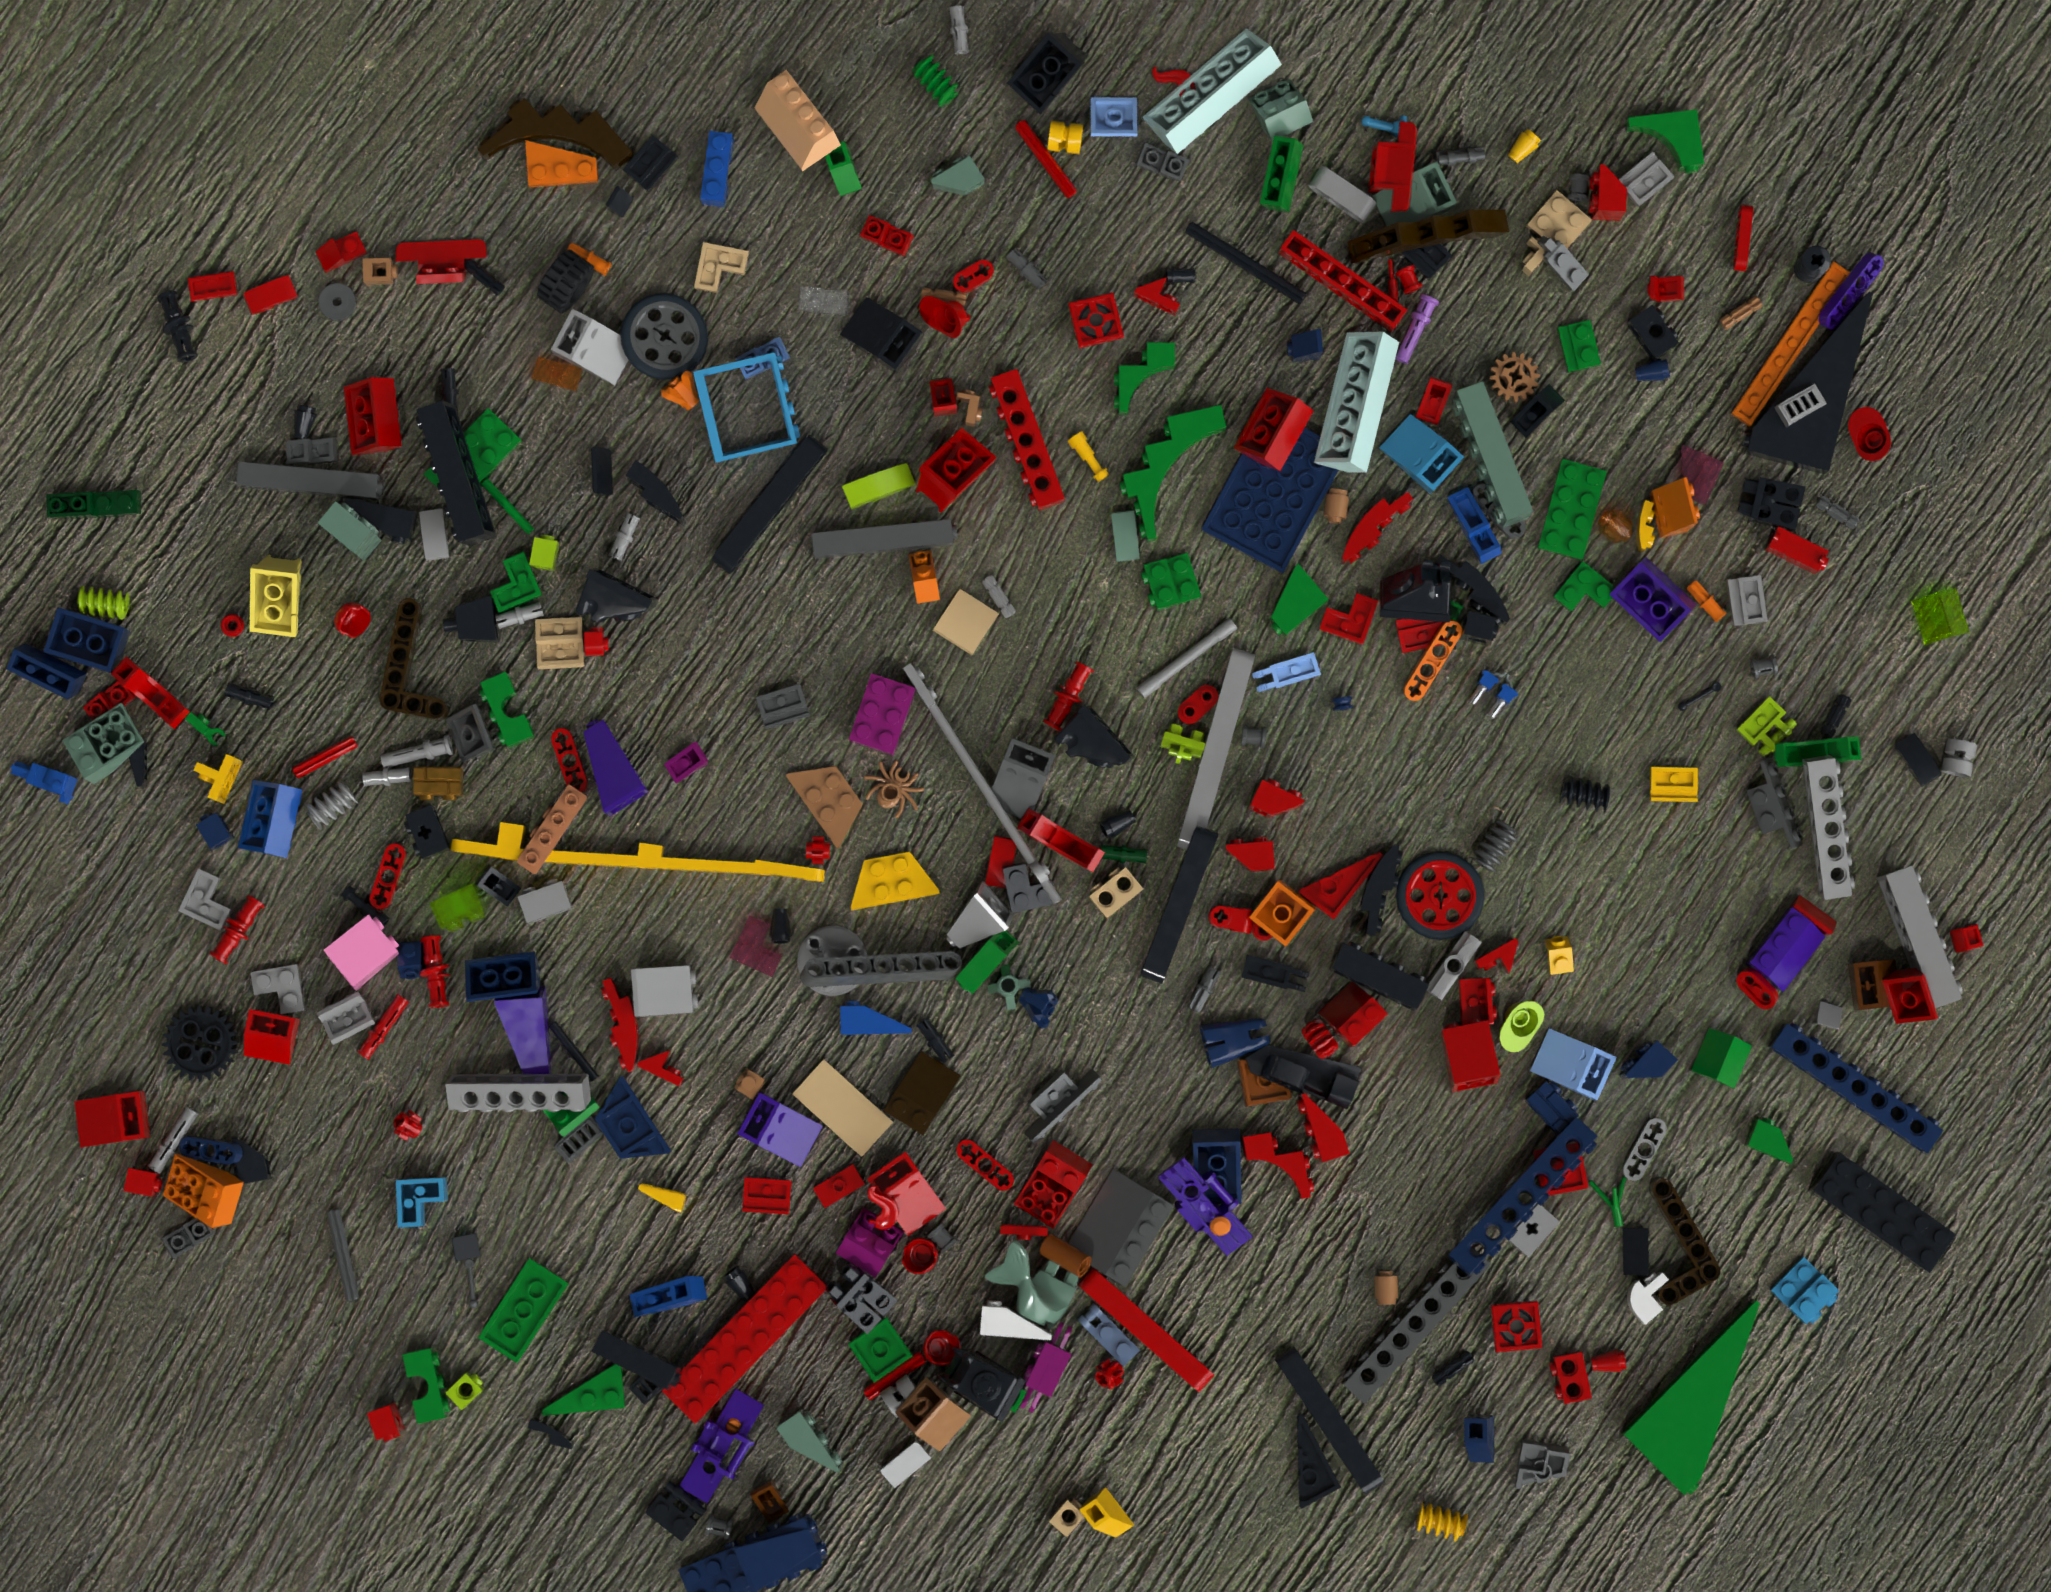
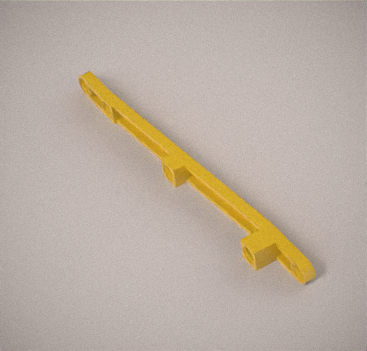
(649, 856)

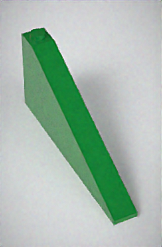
(1685, 1416)

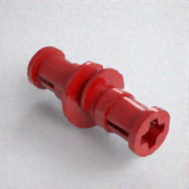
(1068, 695)
(236, 929)
(434, 971)

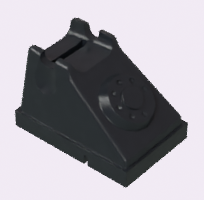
(1047, 70)
(1417, 593)
(611, 597)
(1093, 739)
(982, 1382)

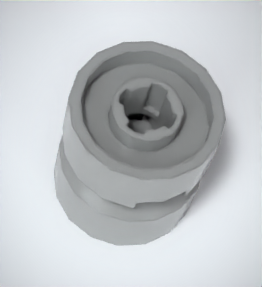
(1955, 765)
(904, 1386)

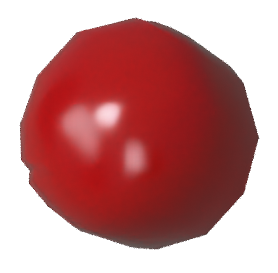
(352, 619)
(919, 1256)
(939, 1347)

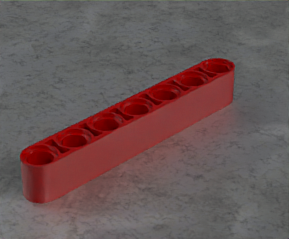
(1146, 1329)

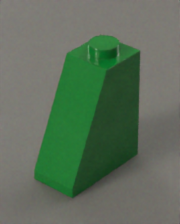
(1297, 602)
(986, 961)

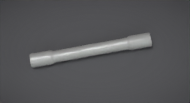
(1158, 679)

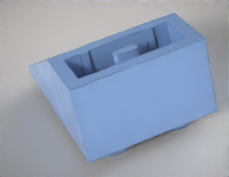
(1573, 1064)

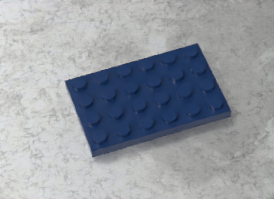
(1270, 509)

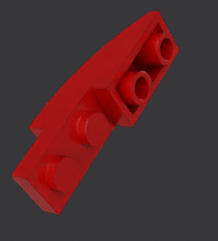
(1367, 533)
(626, 1033)

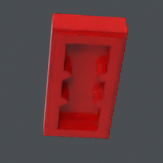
(212, 286)
(838, 1186)
(1023, 1231)

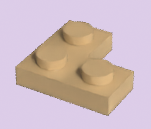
(715, 260)

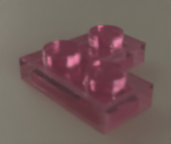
(749, 949)

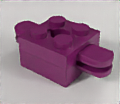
(1047, 1368)

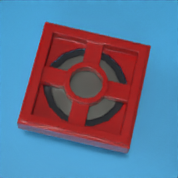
(1096, 322)
(1516, 1326)

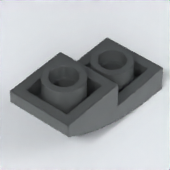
(1161, 162)
(187, 1237)

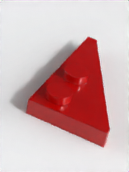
(1336, 890)

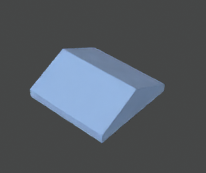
(1113, 116)

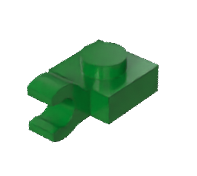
(201, 724)

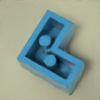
(411, 1198)

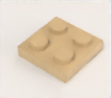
(1559, 220)

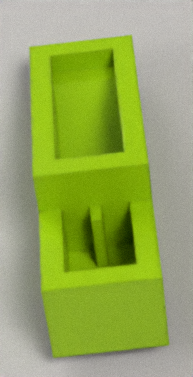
(878, 485)

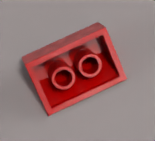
(372, 416)
(1273, 428)

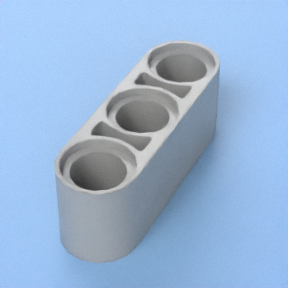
(1342, 194)

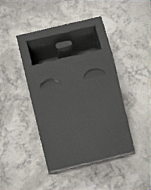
(1021, 777)

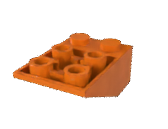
(1674, 508)
(203, 1190)

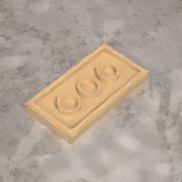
(842, 1108)

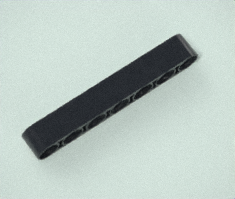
(769, 504)
(1179, 904)
(1329, 1420)

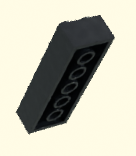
(455, 473)
(1882, 1212)

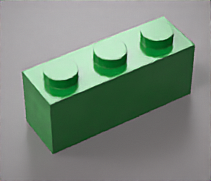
(1281, 174)

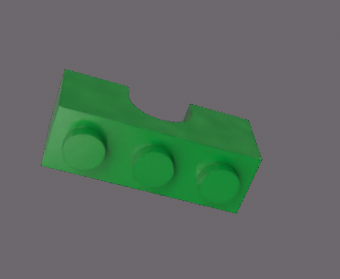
(512, 730)
(424, 1364)

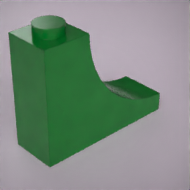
(1678, 132)

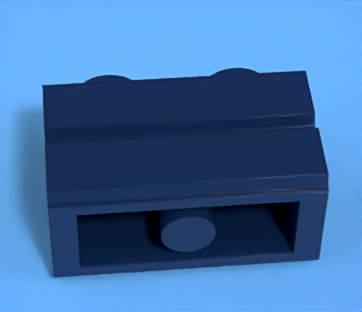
(1552, 1107)

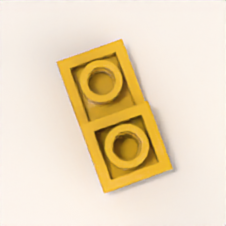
(1644, 532)

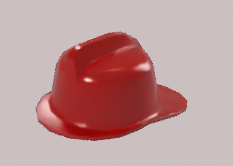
(944, 316)
(1869, 433)

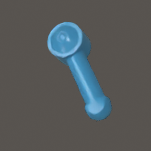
(1383, 125)

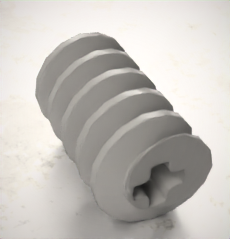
(331, 804)

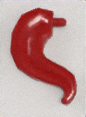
(1172, 76)
(889, 1214)

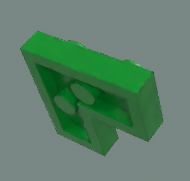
(1581, 583)
(522, 585)

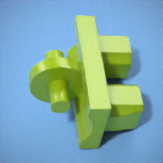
(1182, 746)

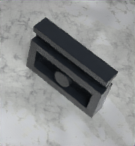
(650, 163)
(1428, 259)

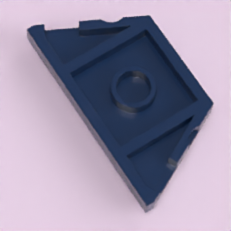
(629, 1125)

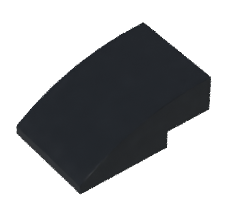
(654, 492)

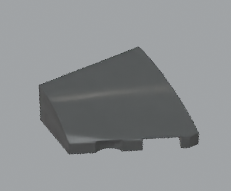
(1540, 1462)

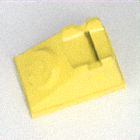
(275, 596)

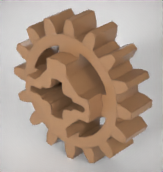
(1505, 375)

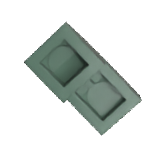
(1125, 535)

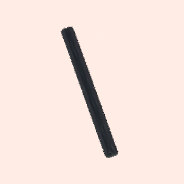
(1245, 262)

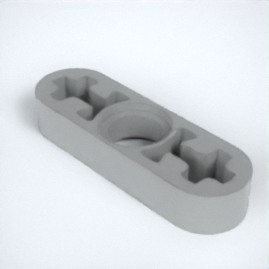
(1634, 1151)

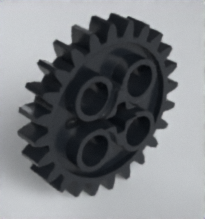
(195, 1063)

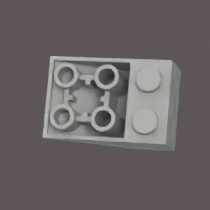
(591, 347)

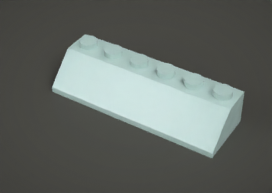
(1218, 88)
(1356, 401)

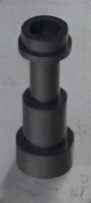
(366, 909)

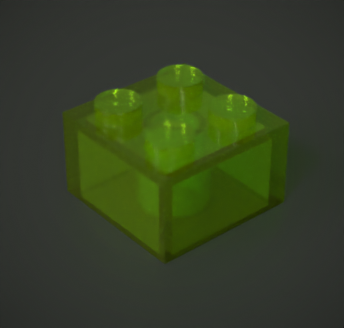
(459, 907)

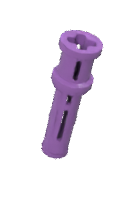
(1420, 318)

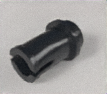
(1180, 275)

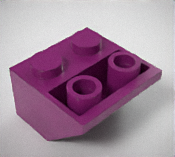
(867, 1245)

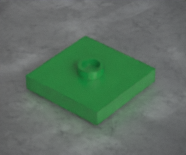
(880, 1350)

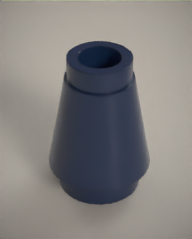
(1653, 371)

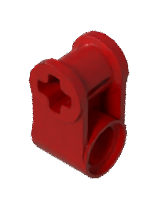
(1235, 919)

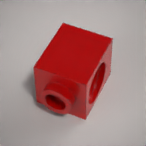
(142, 1182)

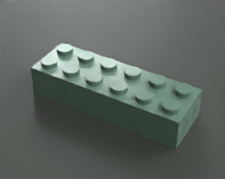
(1492, 455)

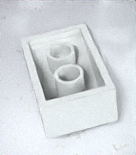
(1005, 1322)

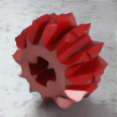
(1319, 1038)

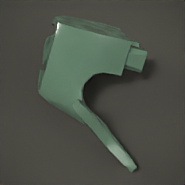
(1039, 1299)

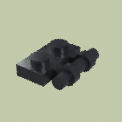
(672, 1517)

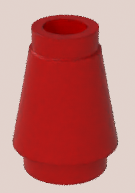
(1610, 1361)

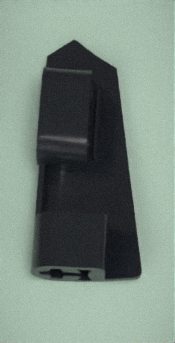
(1301, 1072)

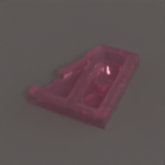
(1701, 472)

